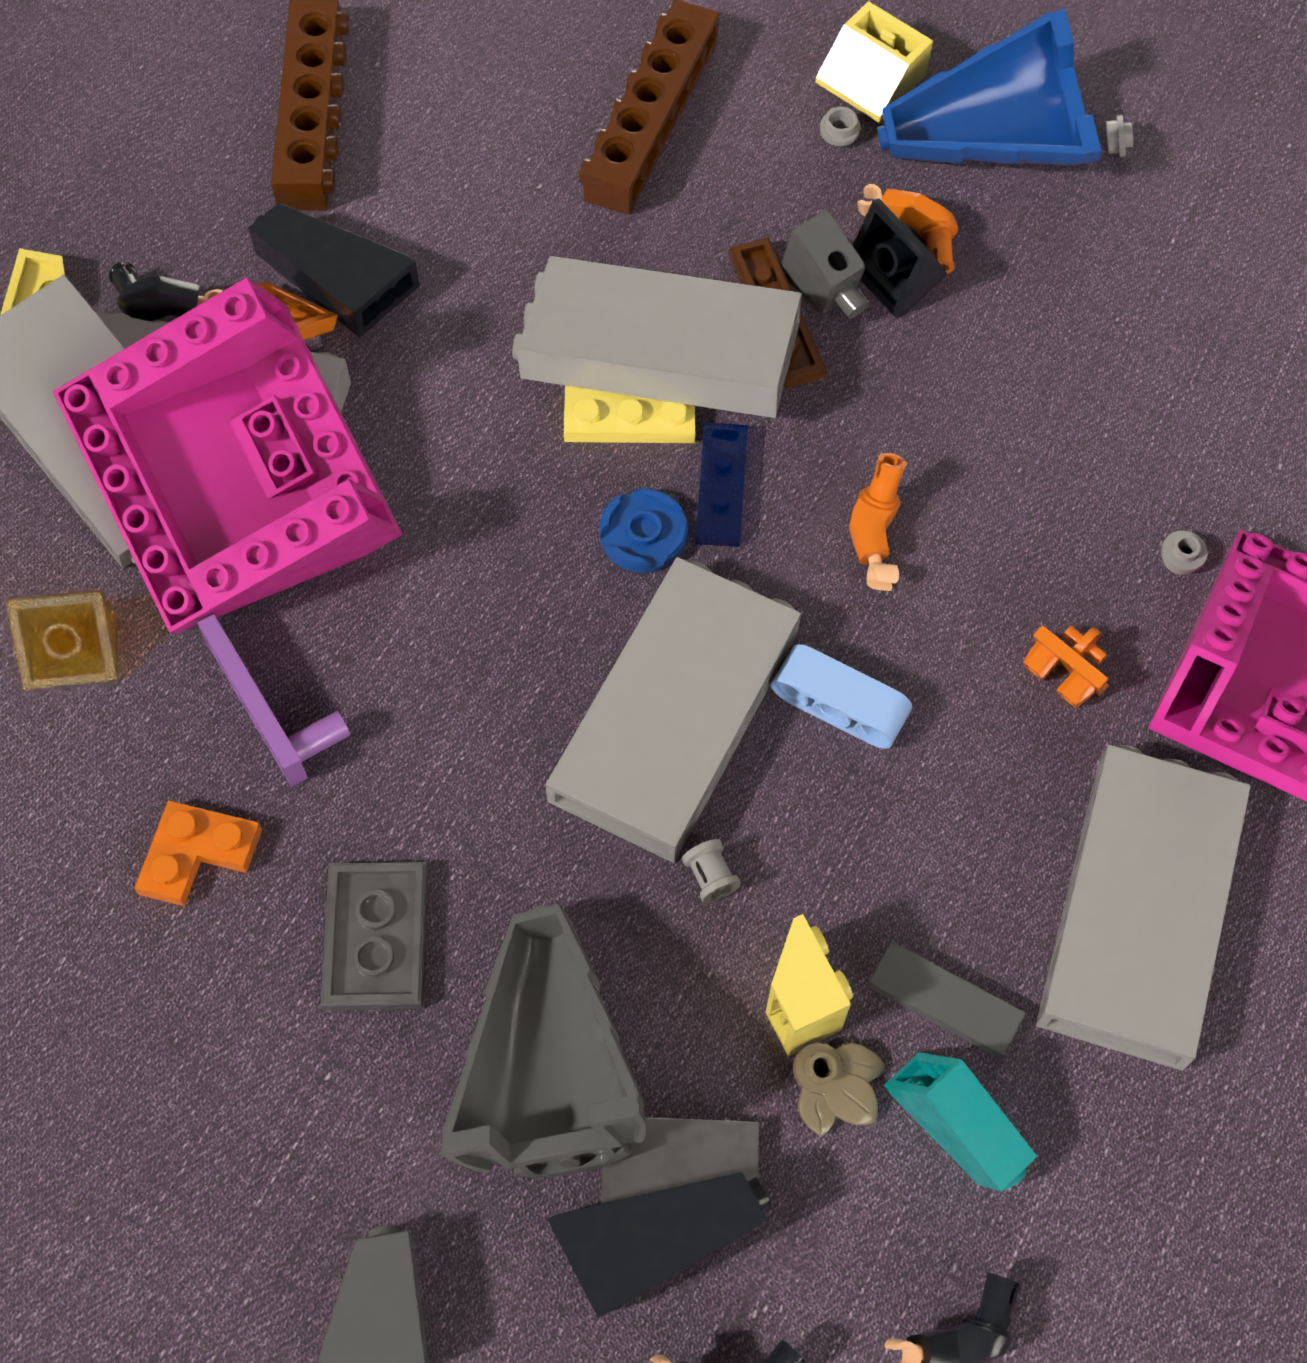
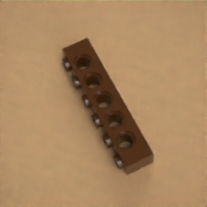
(308, 104)
(649, 107)

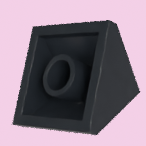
(895, 260)

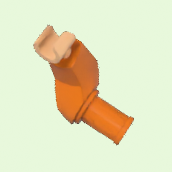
(923, 215)
(872, 516)

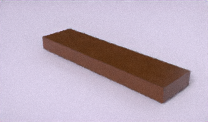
(759, 266)

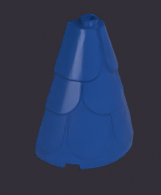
(999, 105)

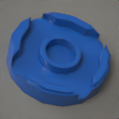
(643, 530)

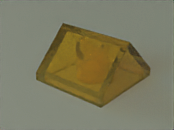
(64, 638)

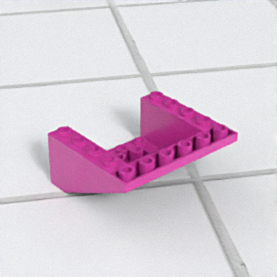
(225, 458)
(1245, 668)

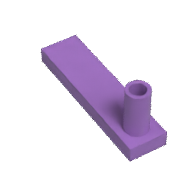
(289, 751)

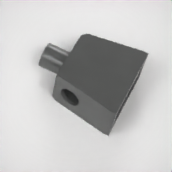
(825, 266)

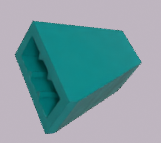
(962, 1119)

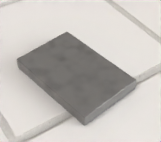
(374, 936)
(682, 1154)

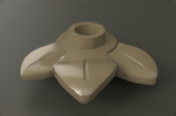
(844, 1088)

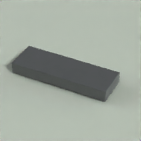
(946, 1000)

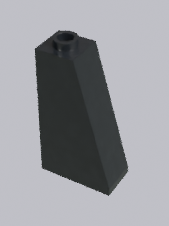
(334, 266)
(647, 1238)

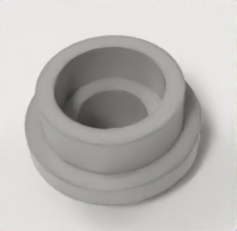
(840, 126)
(1119, 136)
(1181, 562)

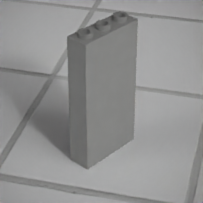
(659, 336)
(42, 348)
(674, 708)
(1145, 907)

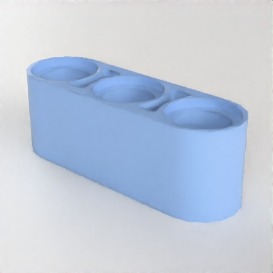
(841, 696)

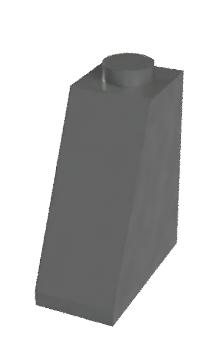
(378, 1304)

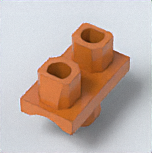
(1084, 677)

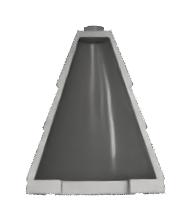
(544, 1063)

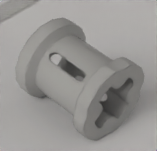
(711, 871)

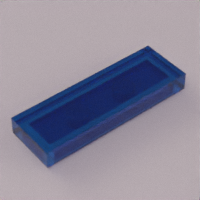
(721, 485)

